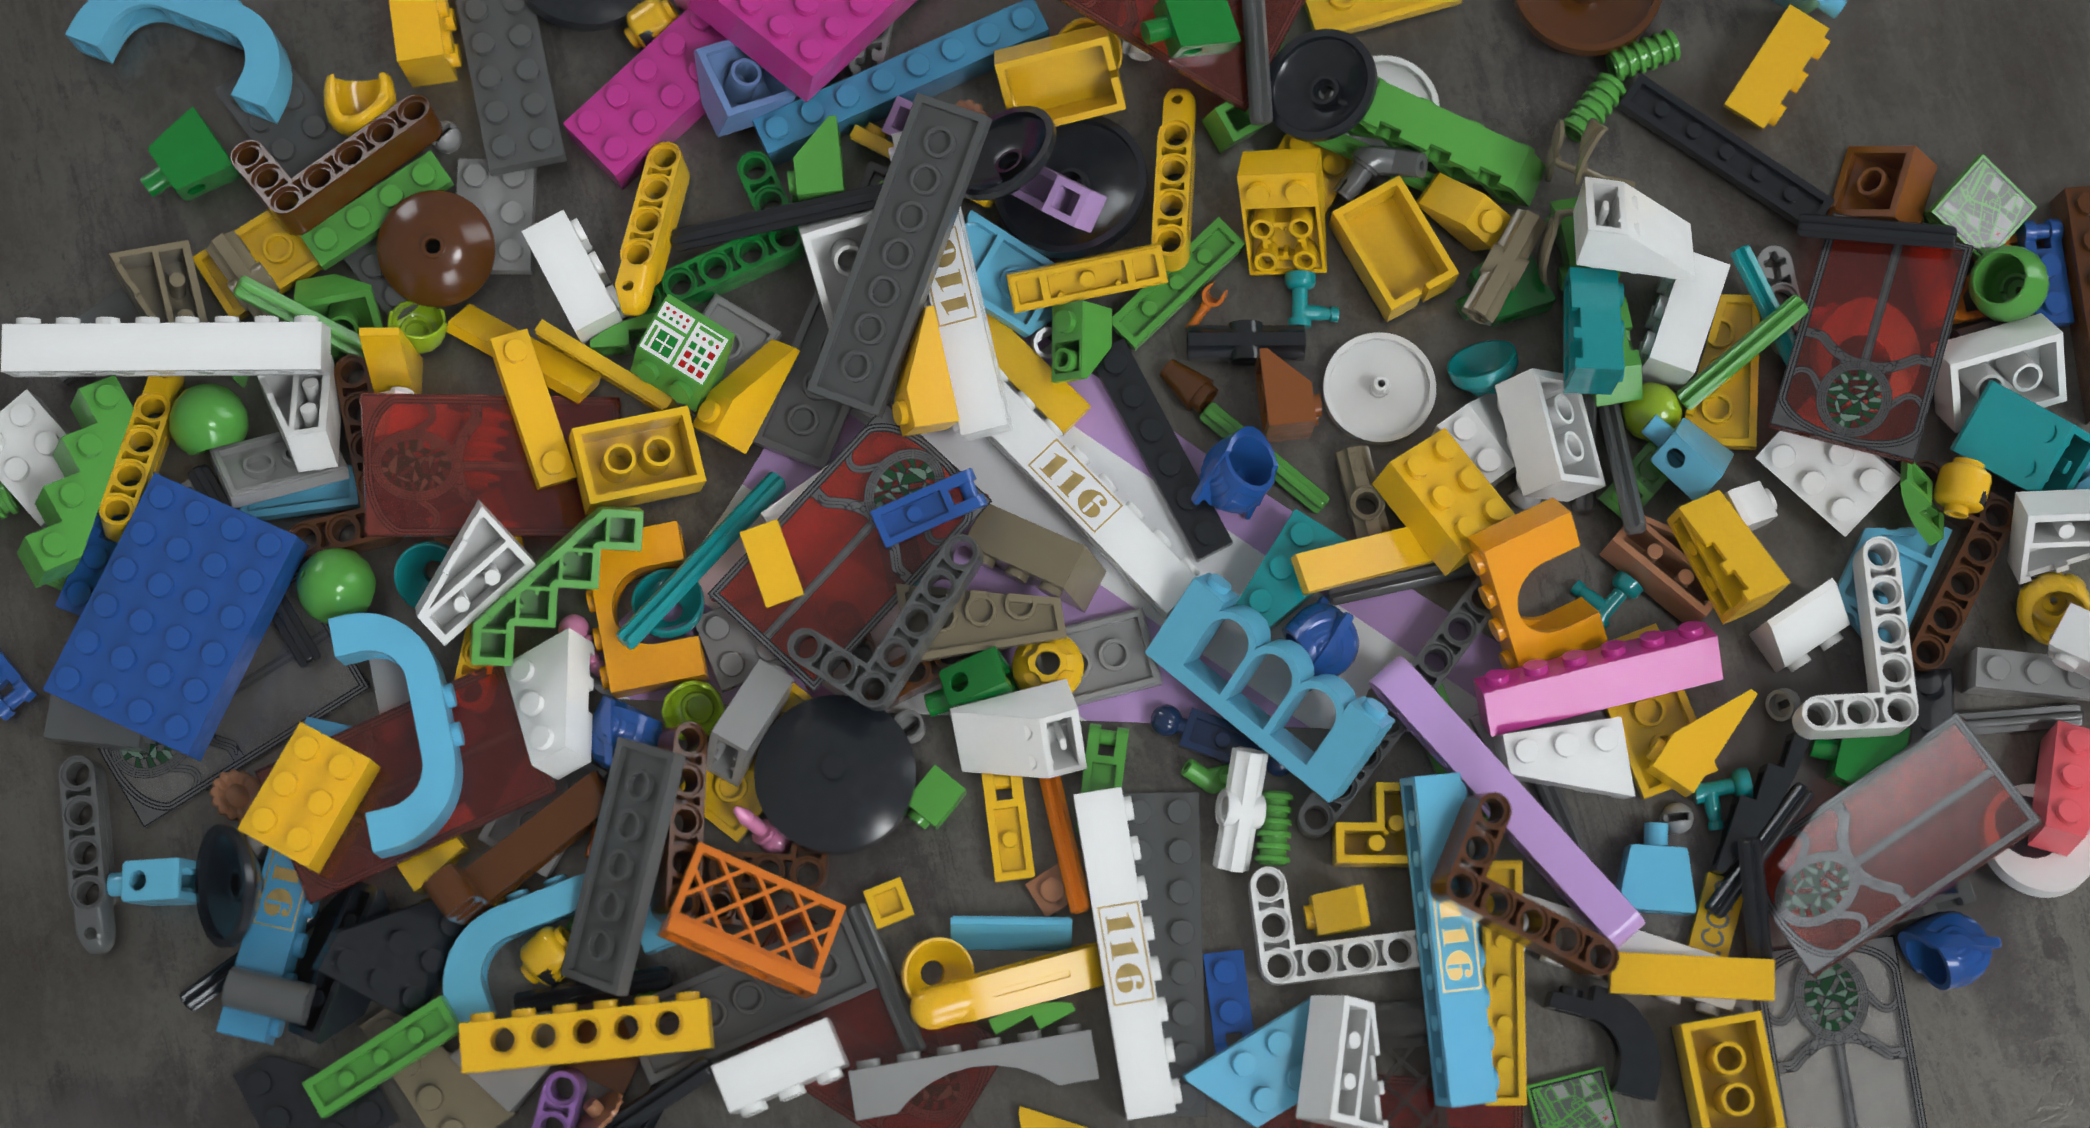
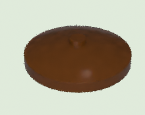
(1587, 25)

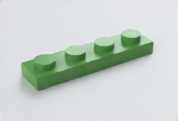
(363, 217)
(1158, 303)
(382, 1057)

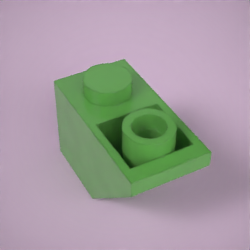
(1079, 339)

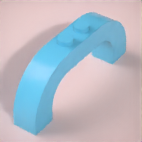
(267, 74)
(426, 811)
(525, 912)

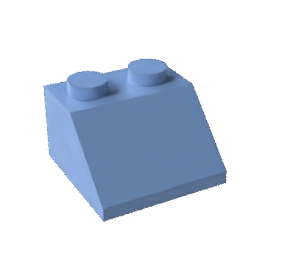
(736, 88)

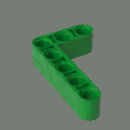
(731, 254)

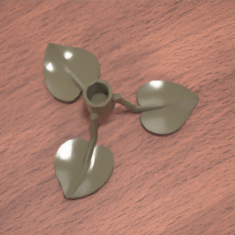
(1590, 138)

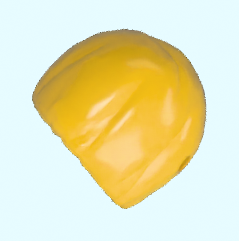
(356, 103)
(2040, 615)

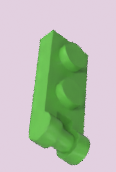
(1104, 771)

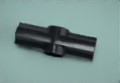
(1241, 342)

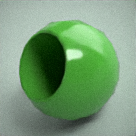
(1998, 277)
(207, 418)
(335, 584)

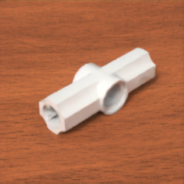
(1240, 809)

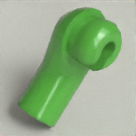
(1209, 779)

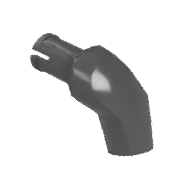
(1380, 161)

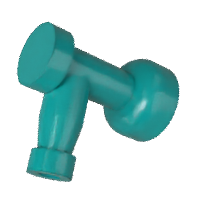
(1302, 313)
(1624, 588)
(1709, 793)

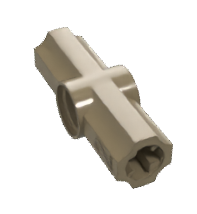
(236, 261)
(1504, 267)
(1357, 476)

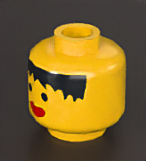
(648, 21)
(1962, 487)
(545, 955)

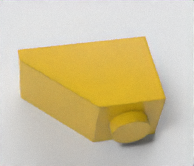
(1464, 212)
(1337, 911)

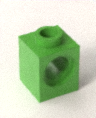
(935, 799)

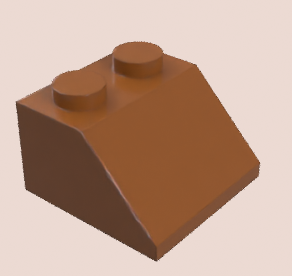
(1884, 183)
(1284, 399)

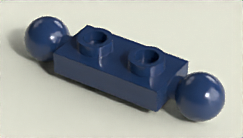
(1207, 735)

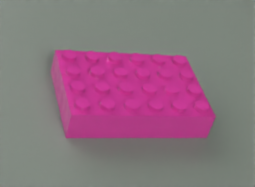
(801, 39)

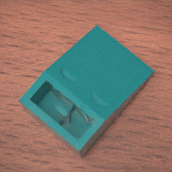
(2023, 442)

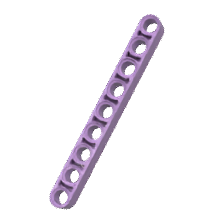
(1530, 826)

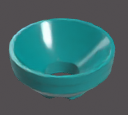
(1483, 366)
(410, 569)
(691, 603)

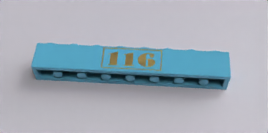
(1448, 951)

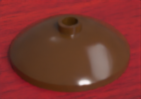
(458, 266)

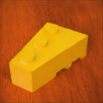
(1778, 68)
(1726, 556)

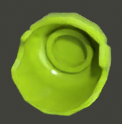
(423, 327)
(1656, 400)
(693, 702)

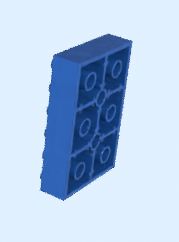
(176, 616)

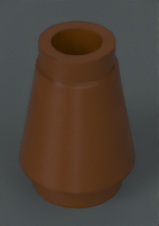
(1190, 386)

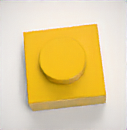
(889, 903)

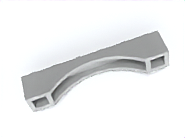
(2020, 675)
(889, 1087)

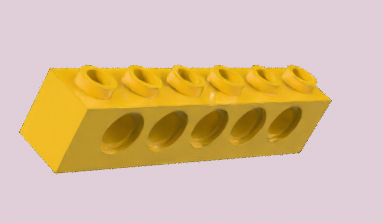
(482, 1055)

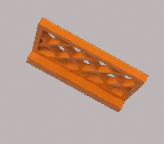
(738, 953)

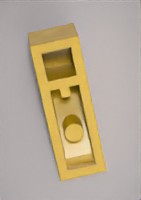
(391, 359)
(924, 388)
(743, 399)
(1690, 752)

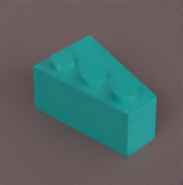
(1592, 331)
(1274, 585)

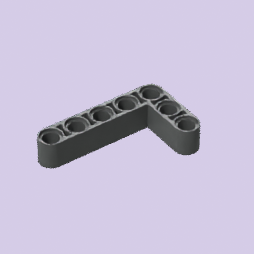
(898, 635)

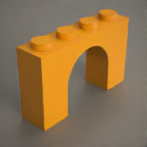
(1503, 560)
(647, 665)

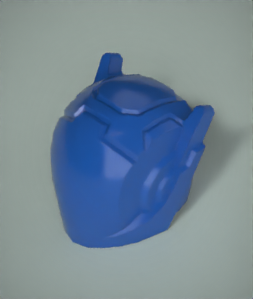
(1237, 472)
(1326, 636)
(618, 719)
(1948, 949)

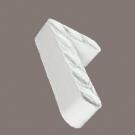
(1877, 655)
(1335, 950)

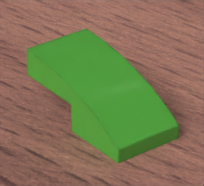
(620, 337)
(1648, 479)
(1917, 498)
(1042, 1013)

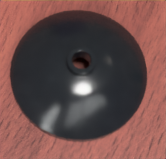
(1311, 68)
(1012, 153)
(227, 885)

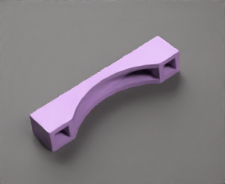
(1047, 191)

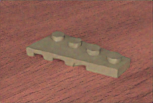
(989, 621)
(439, 1088)

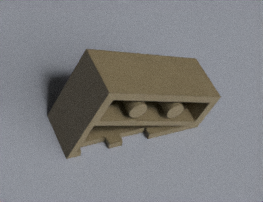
(160, 280)
(1037, 556)

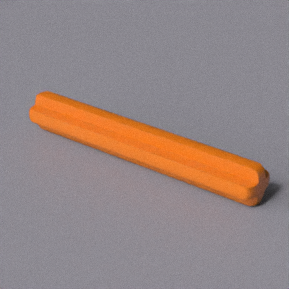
(1065, 845)

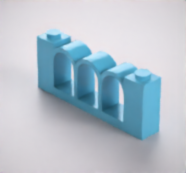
(1358, 722)

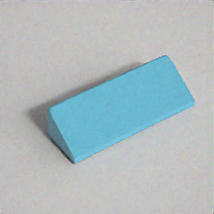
(1012, 933)

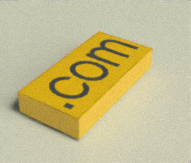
(1708, 931)

